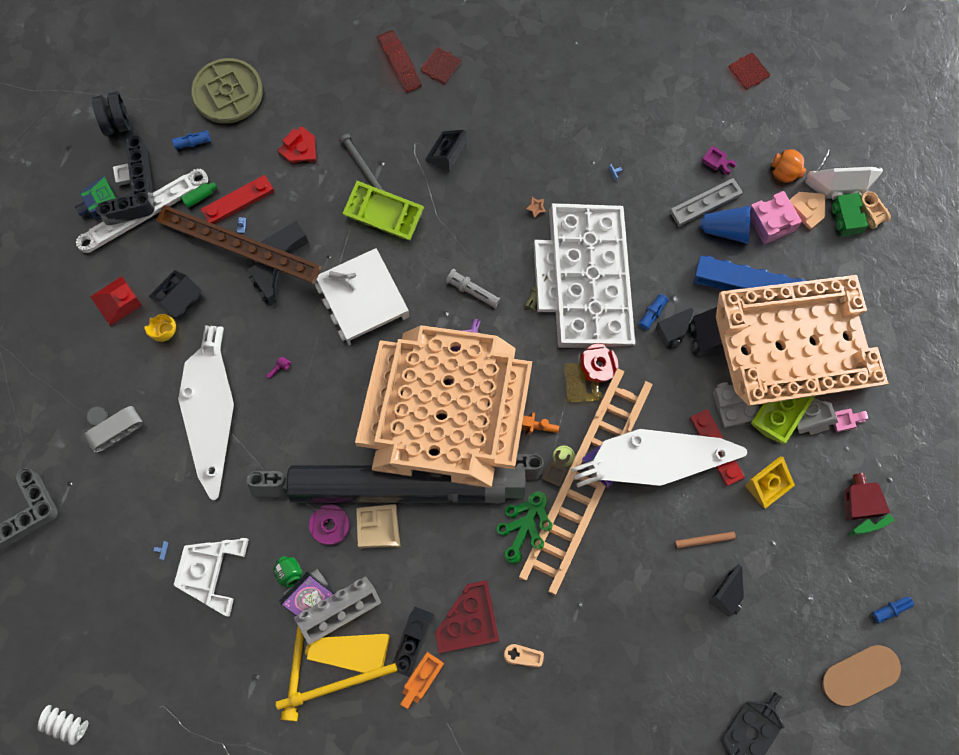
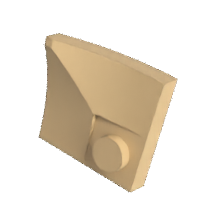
(378, 527)

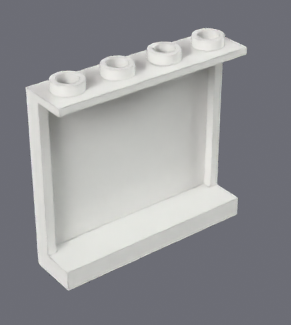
(370, 304)

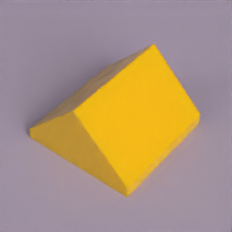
(771, 483)

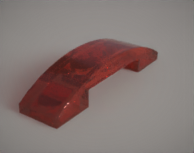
(400, 60)

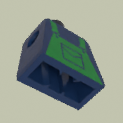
(93, 195)

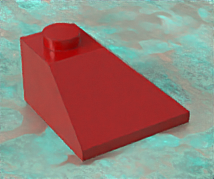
(116, 300)

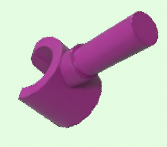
(281, 363)

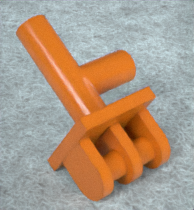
(529, 424)

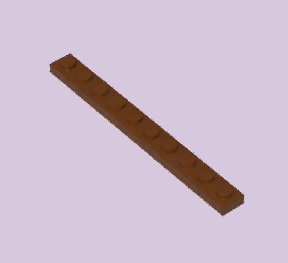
(239, 244)

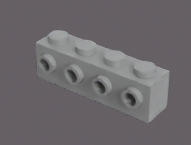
(337, 610)

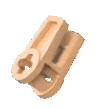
(526, 657)

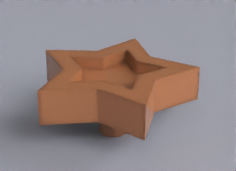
(536, 206)

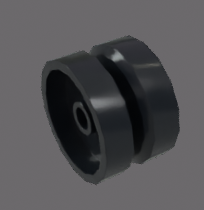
(111, 113)

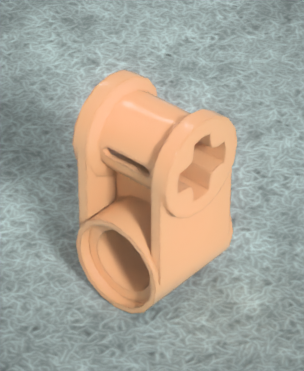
(875, 211)

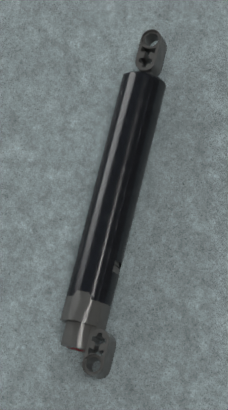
(364, 485)

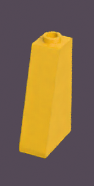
(352, 653)

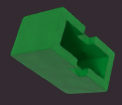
(848, 214)

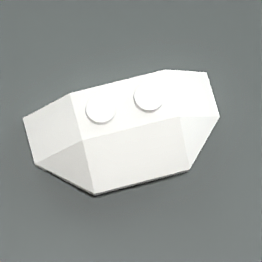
(843, 180)

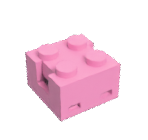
(774, 218)

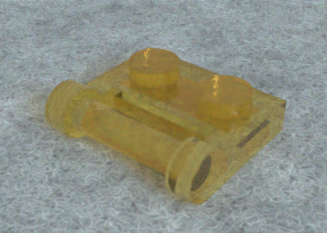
(576, 384)

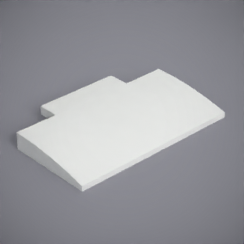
(586, 276)

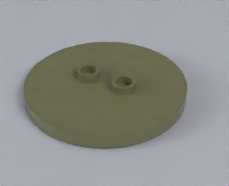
(226, 90)

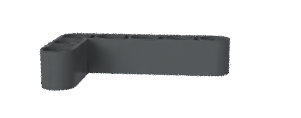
(34, 512)

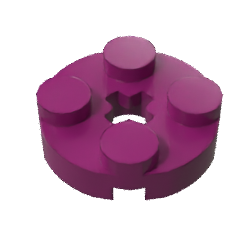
(322, 516)

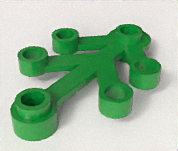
(527, 524)

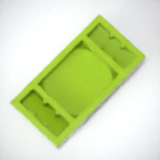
(383, 210)

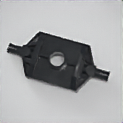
(762, 718)

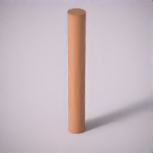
(705, 540)

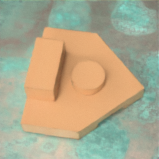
(809, 208)

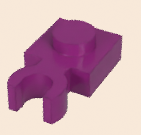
(717, 159)

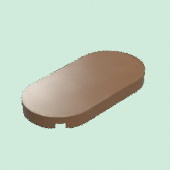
(861, 675)

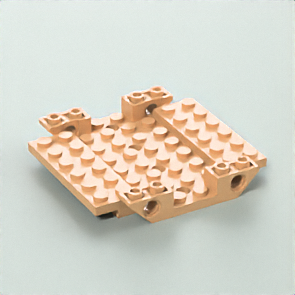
(481, 405)

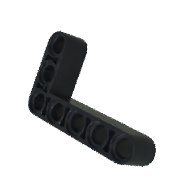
(141, 200)

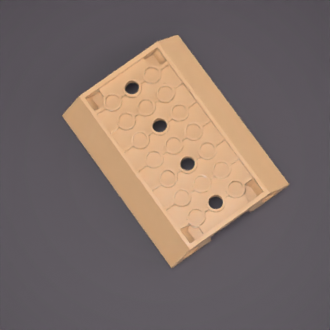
(791, 316)

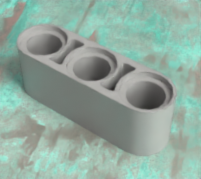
(113, 429)

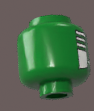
(287, 571)

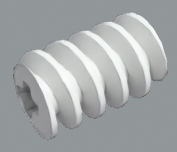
(60, 727)

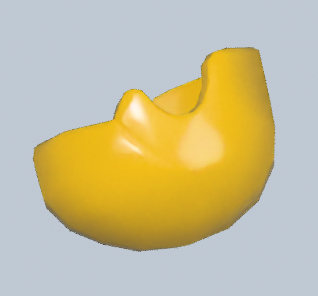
(161, 328)

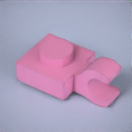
(848, 420)

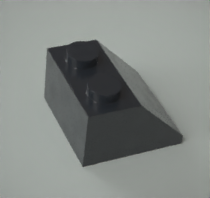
(175, 293)
(706, 334)

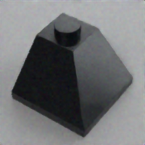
(730, 592)

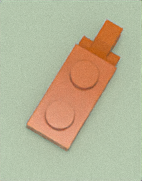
(421, 679)

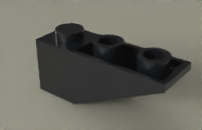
(412, 640)

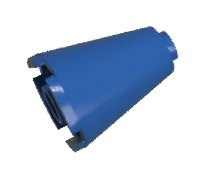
(729, 224)

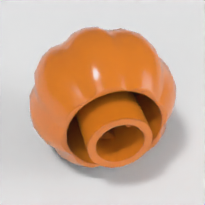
(788, 166)

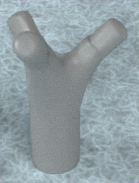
(343, 277)

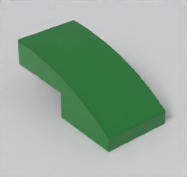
(868, 527)

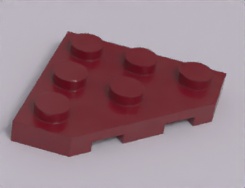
(468, 621)

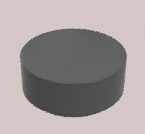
(96, 415)

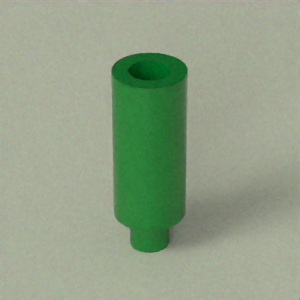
(198, 194)

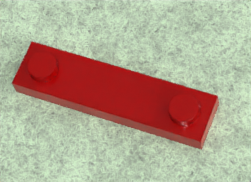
(237, 200)

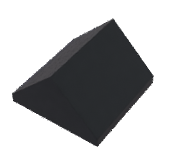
(447, 149)

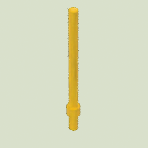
(298, 698)

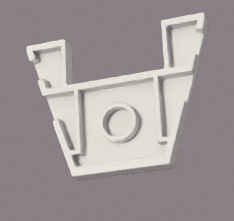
(200, 571)

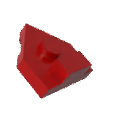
(298, 146)

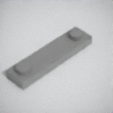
(706, 202)

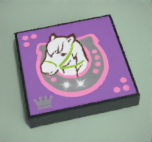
(305, 594)

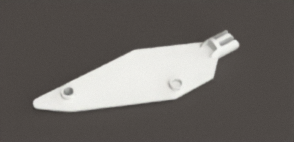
(207, 409)
(656, 457)

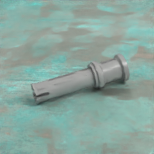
(463, 285)

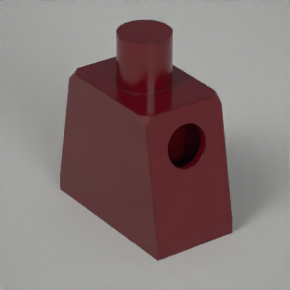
(864, 499)

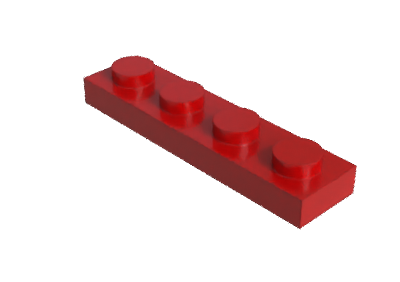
(706, 426)

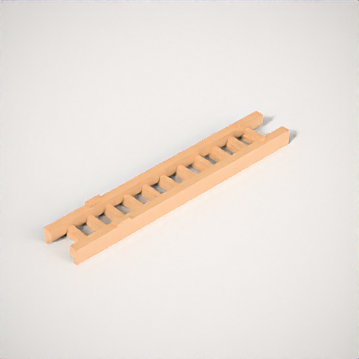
(565, 490)

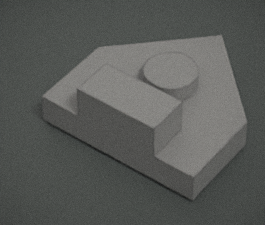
(817, 417)

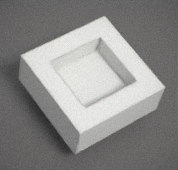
(121, 174)

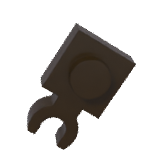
(555, 471)

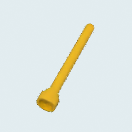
(290, 713)

